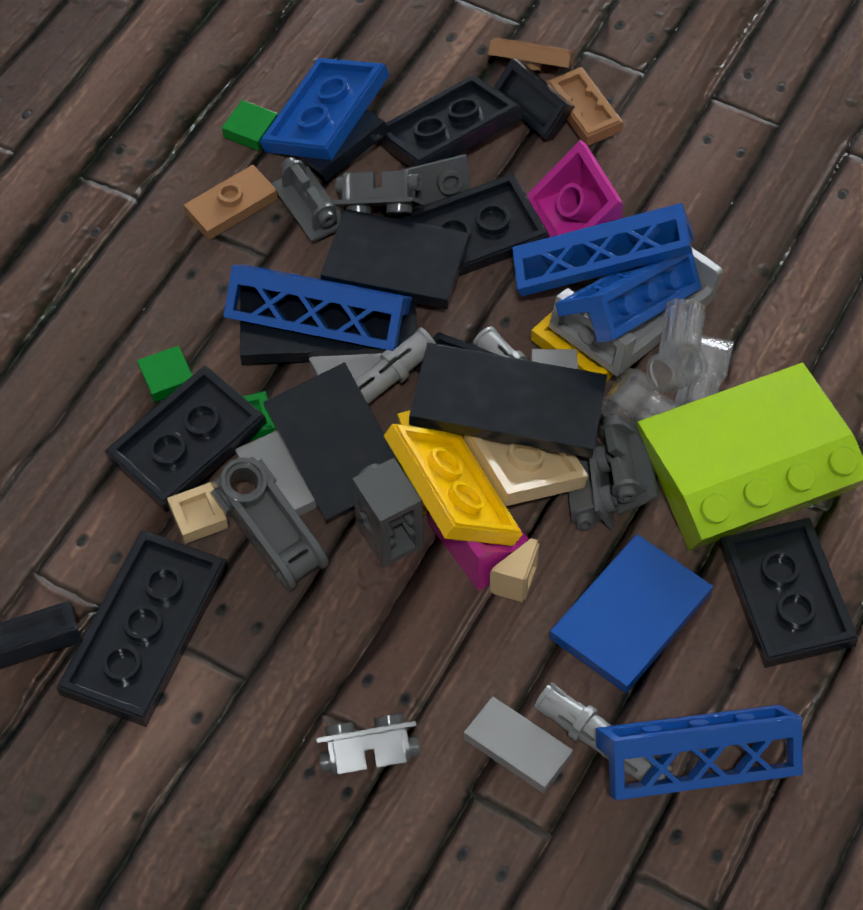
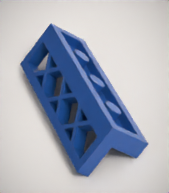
(602, 249)
(318, 289)
(632, 295)
(697, 733)

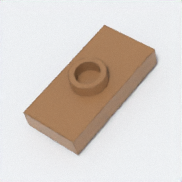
(531, 54)
(593, 115)
(230, 202)

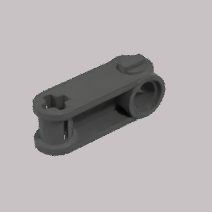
(269, 521)

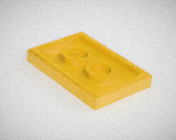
(452, 485)

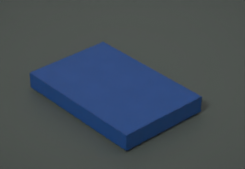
(324, 108)
(631, 613)

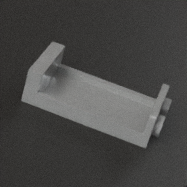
(634, 344)

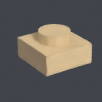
(197, 513)

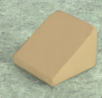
(515, 573)

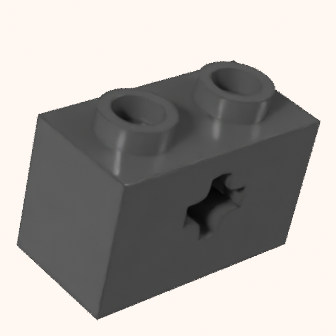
(388, 511)

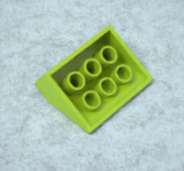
(751, 455)

